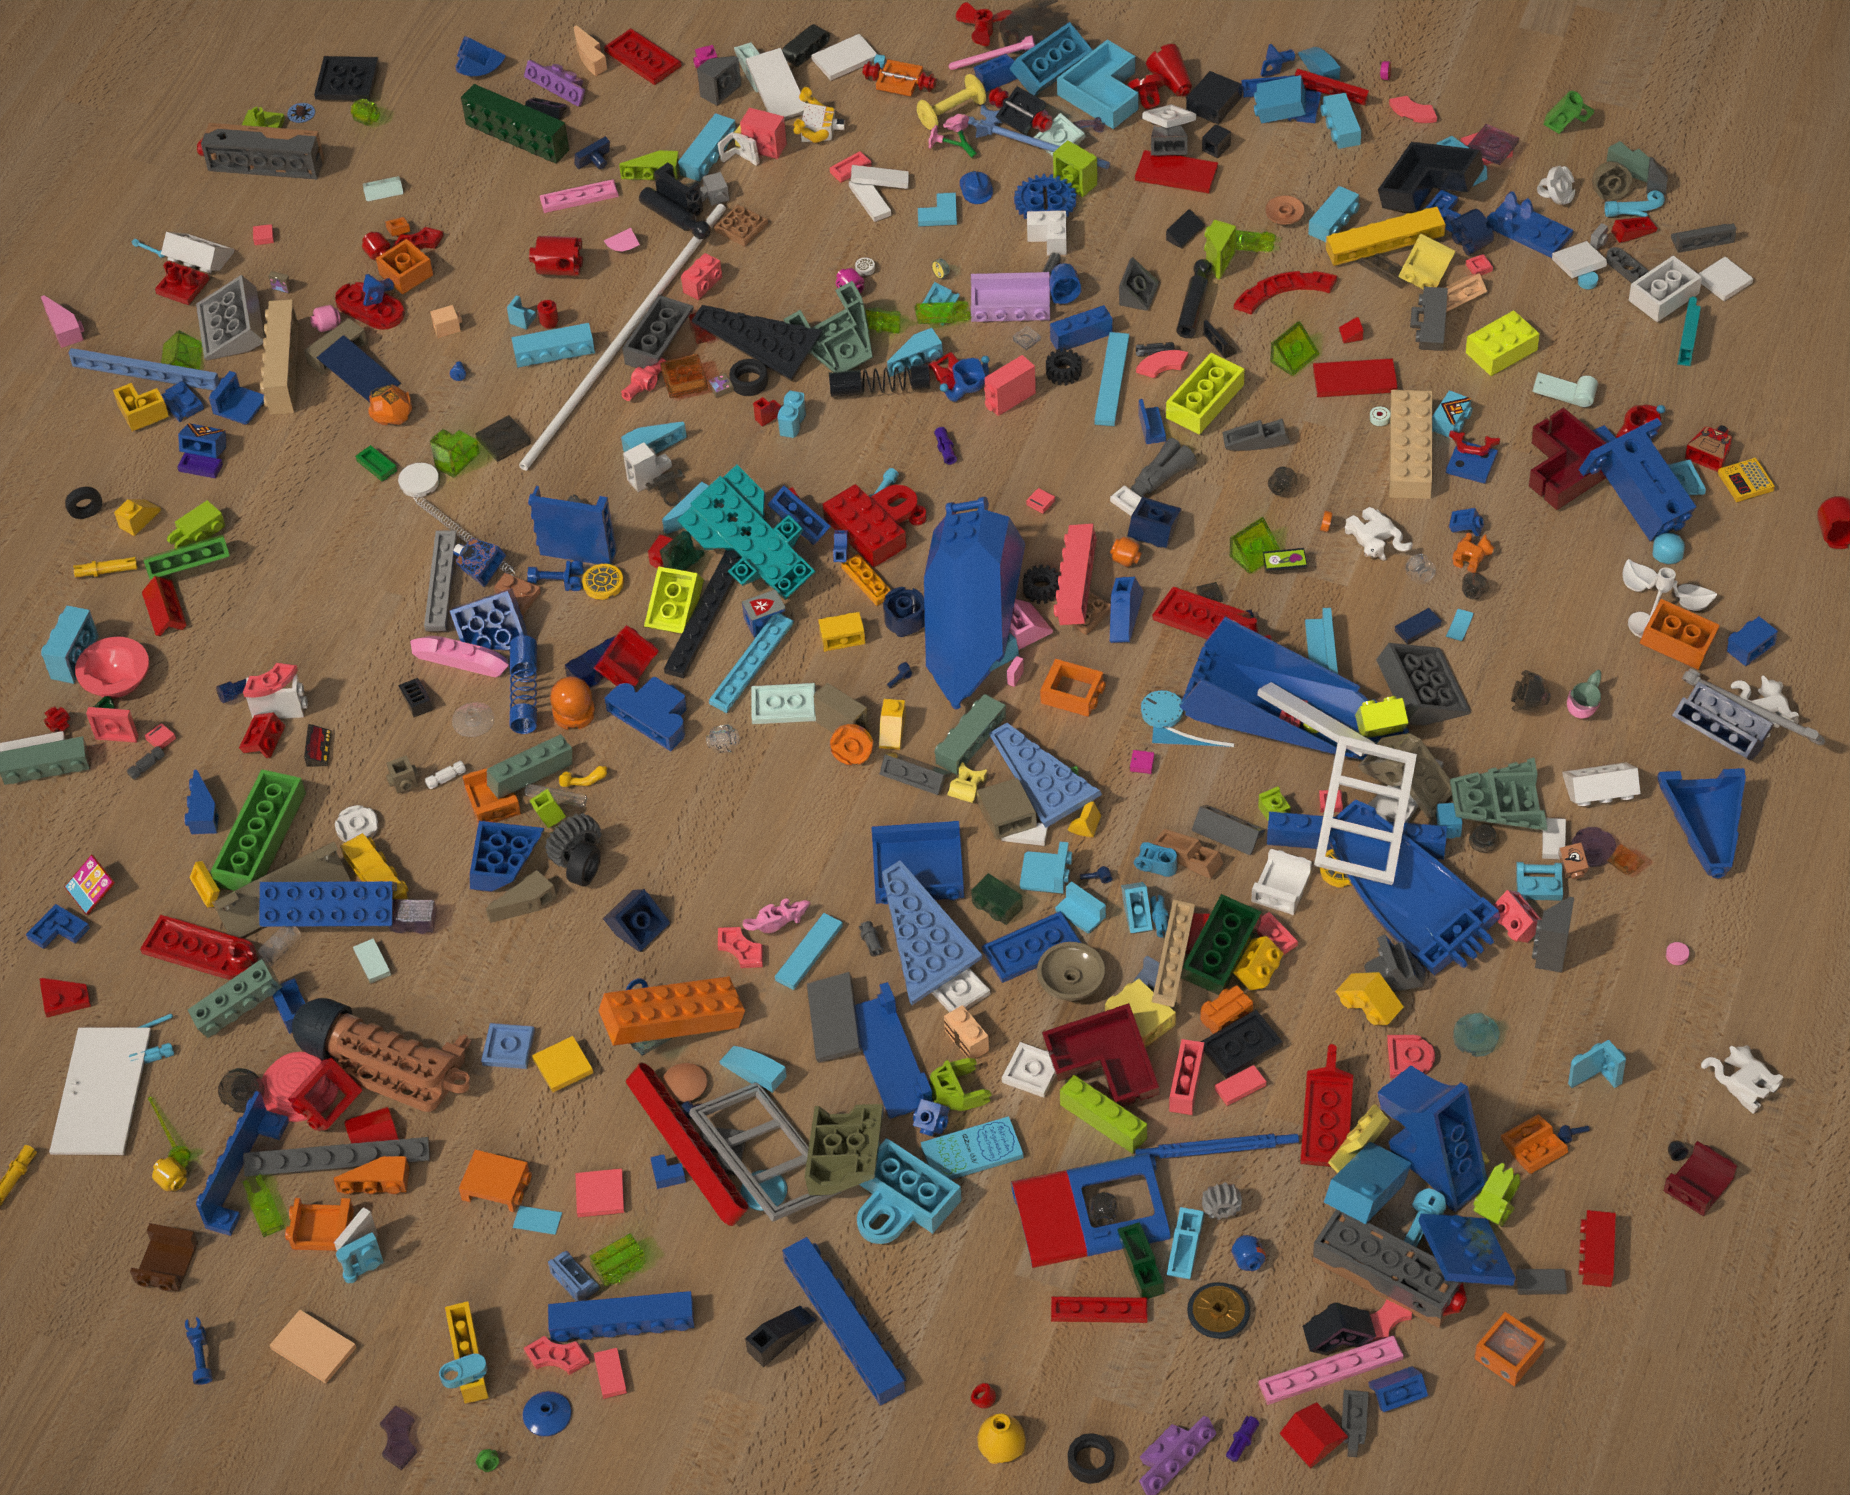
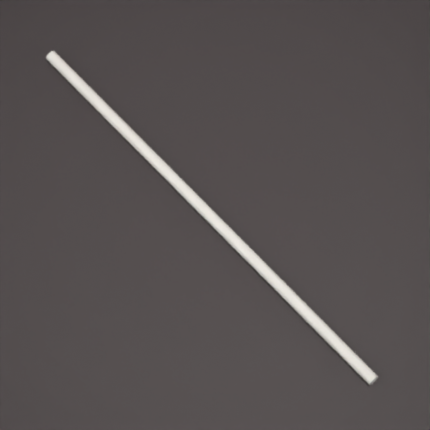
(616, 344)

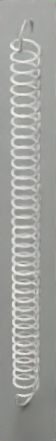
(446, 525)

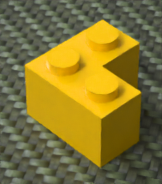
(140, 409)
(1372, 995)

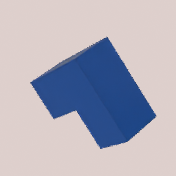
(840, 549)
(666, 1175)

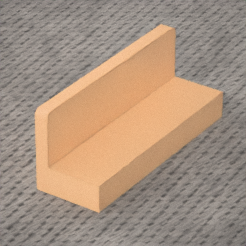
(1464, 290)

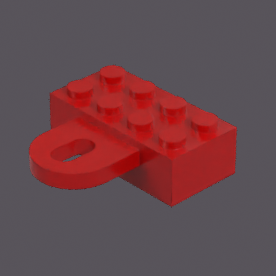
(871, 521)

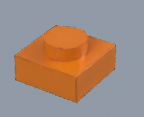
(397, 226)

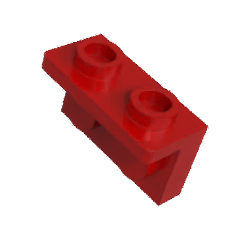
(262, 734)

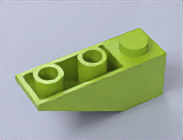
(645, 166)

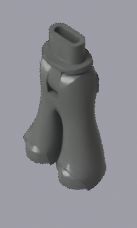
(1168, 462)

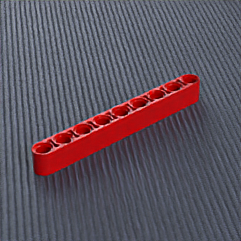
(687, 1144)

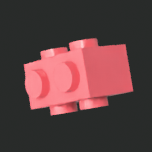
(701, 276)
(1517, 916)

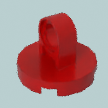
(1148, 87)

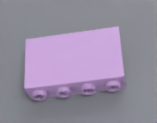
(1010, 297)

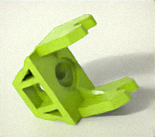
(948, 1091)
(1497, 1194)

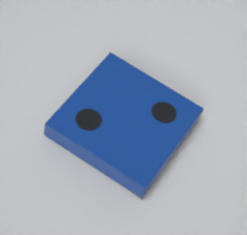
(1470, 465)

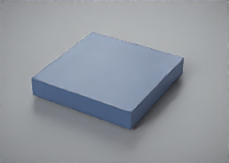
(508, 1046)

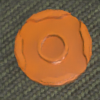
(851, 744)

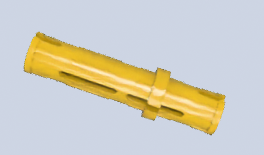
(111, 566)
(16, 1169)

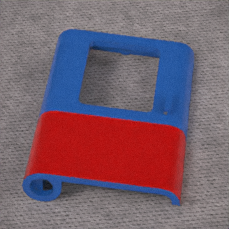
(1057, 1216)

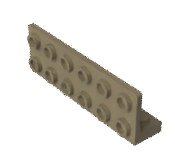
(241, 907)

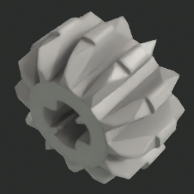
(1221, 1201)

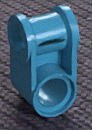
(1156, 860)

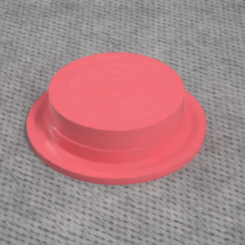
(112, 667)
(286, 1076)

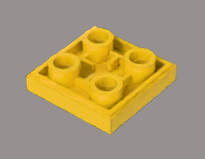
(562, 1064)

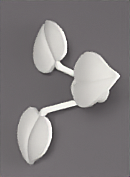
(1639, 577)

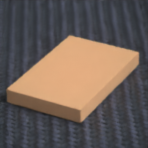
(313, 1346)

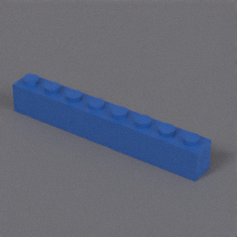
(1304, 832)
(844, 1321)

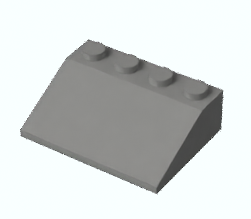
(230, 320)

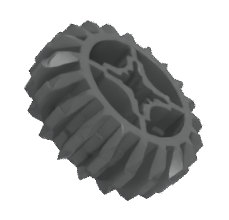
(569, 834)

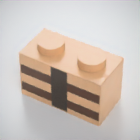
(966, 1033)

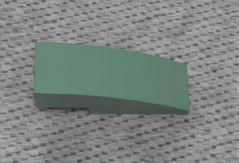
(1634, 161)

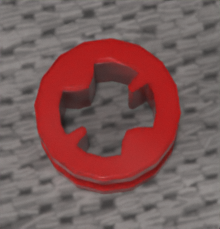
(921, 519)

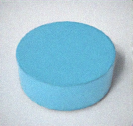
(1588, 280)

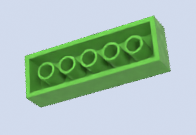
(258, 830)

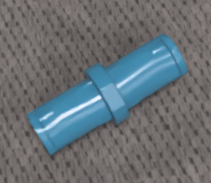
(1160, 915)

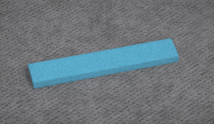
(1111, 379)
(750, 662)

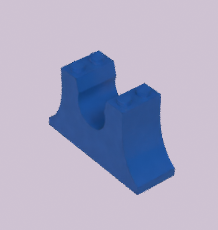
(1438, 1134)

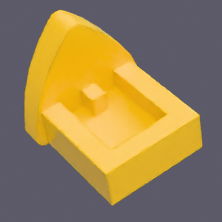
(1088, 821)

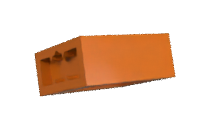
(1070, 702)

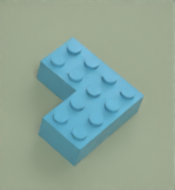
(1098, 85)

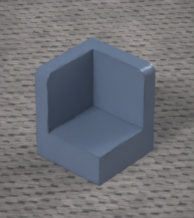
(1149, 972)

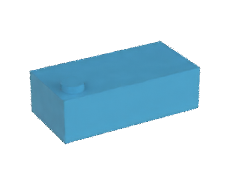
(1050, 59)
(1367, 1182)

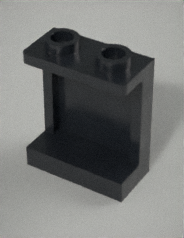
(670, 187)

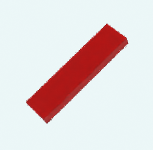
(1332, 87)
(1099, 1309)

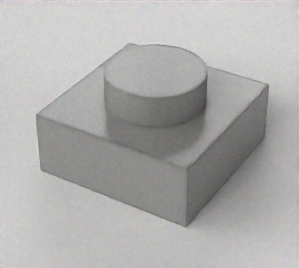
(1599, 236)

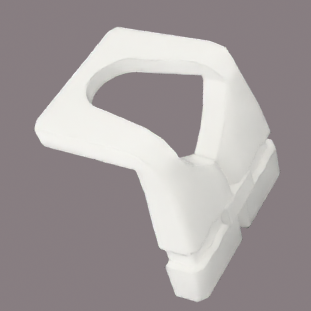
(747, 151)

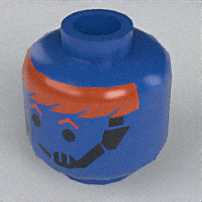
(1248, 1252)

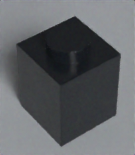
(1216, 141)

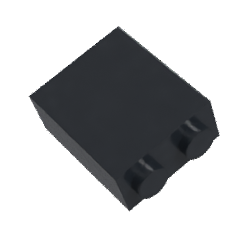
(1214, 97)

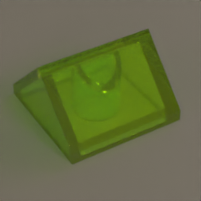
(1293, 349)
(182, 351)
(1250, 542)

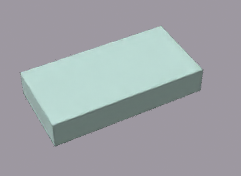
(371, 960)

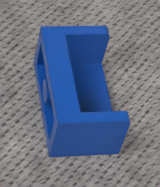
(288, 1001)

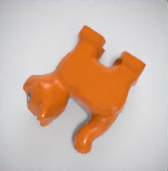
(1472, 553)

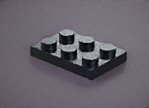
(1241, 1044)

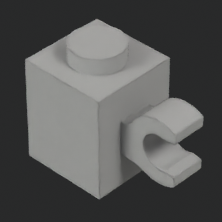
(714, 189)

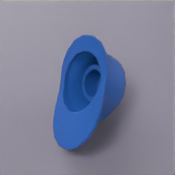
(976, 187)

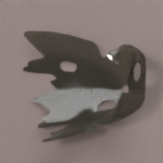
(1033, 16)

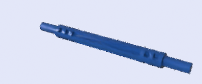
(1219, 1145)

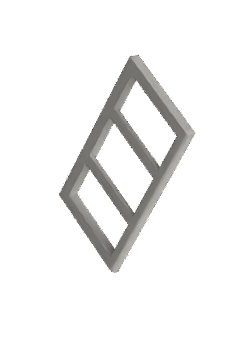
(724, 1148)

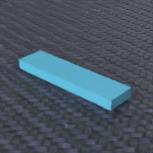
(808, 951)

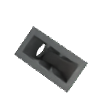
(1168, 141)

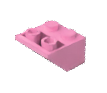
(1027, 624)

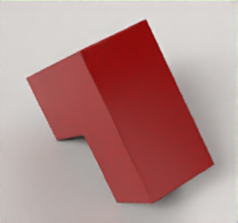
(765, 411)

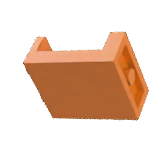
(485, 803)
(495, 1179)
(317, 1225)

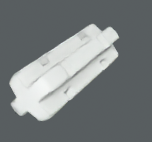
(445, 774)

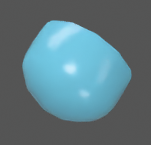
(1668, 548)

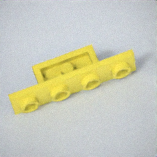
(1366, 1131)

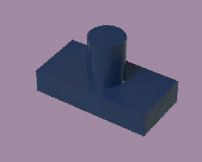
(593, 153)

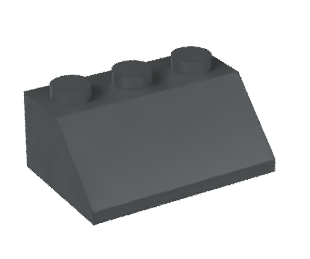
(1552, 936)

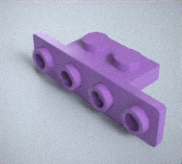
(557, 81)
(1173, 1452)

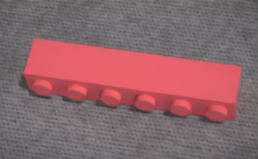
(1076, 574)

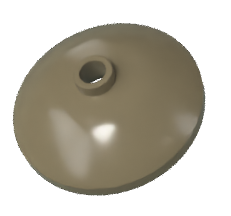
(1067, 962)

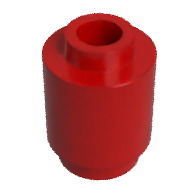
(548, 314)

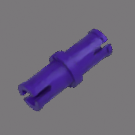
(945, 445)

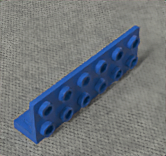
(326, 903)
(890, 1055)
(254, 1121)

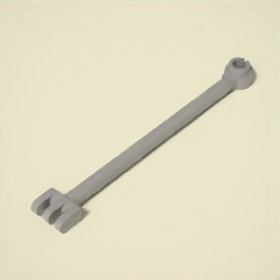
(1692, 677)

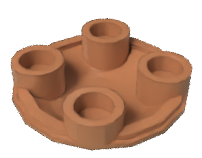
(685, 1082)

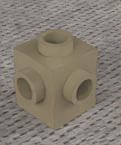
(401, 774)

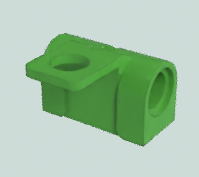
(1566, 110)

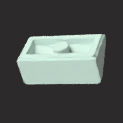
(382, 188)

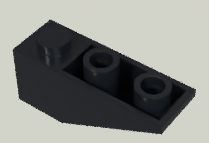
(777, 1334)

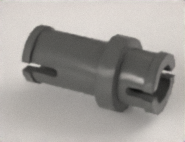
(870, 936)

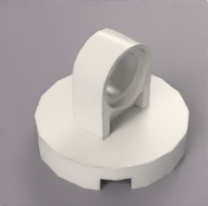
(1559, 185)

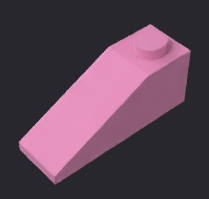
(63, 323)

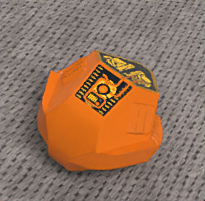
(389, 405)

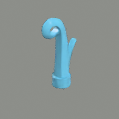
(1615, 208)

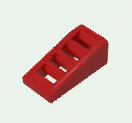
(1632, 228)

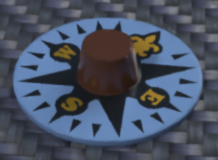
(301, 112)

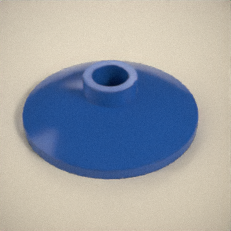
(548, 1422)

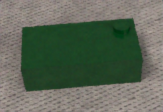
(1221, 944)

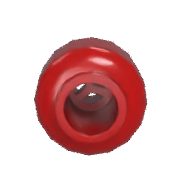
(375, 244)

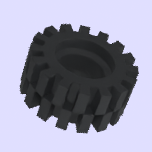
(1063, 375)
(1040, 575)

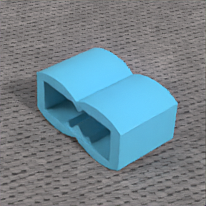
(791, 414)

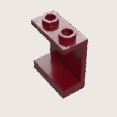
(1701, 1179)

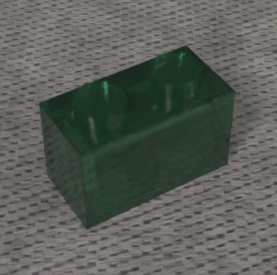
(997, 899)

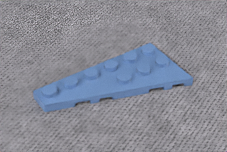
(1046, 780)

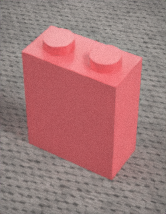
(1010, 385)

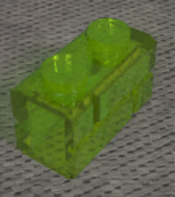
(618, 1260)

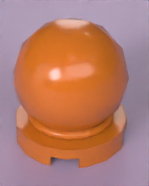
(572, 703)

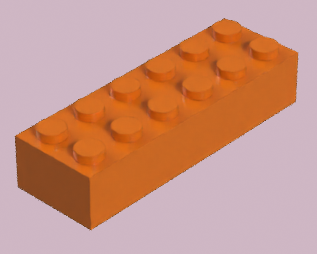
(671, 1010)

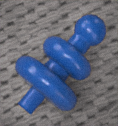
(458, 372)

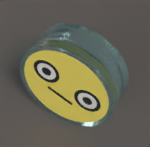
(940, 268)

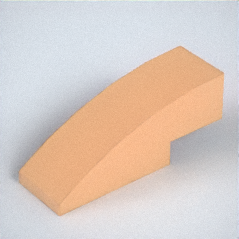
(590, 52)

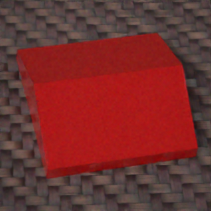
(371, 1127)
(1312, 1434)

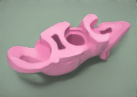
(773, 918)

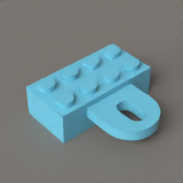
(907, 1193)

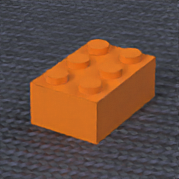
(1679, 634)

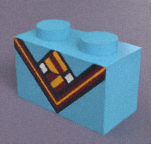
(1451, 414)

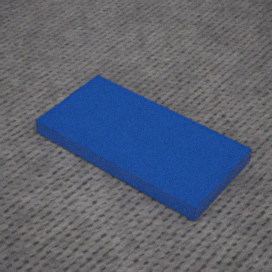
(1023, 948)

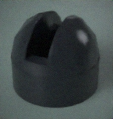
(1677, 1150)

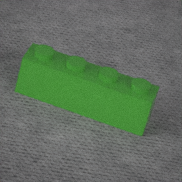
(186, 556)

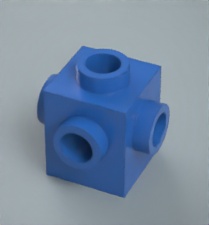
(931, 1117)

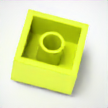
(1381, 717)

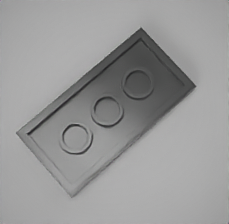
(833, 1017)

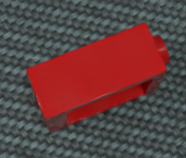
(340, 1079)

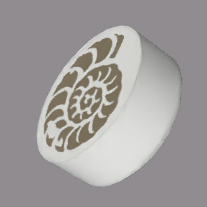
(865, 266)

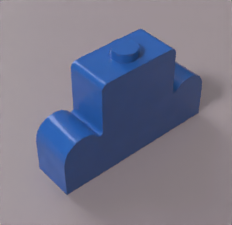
(651, 710)

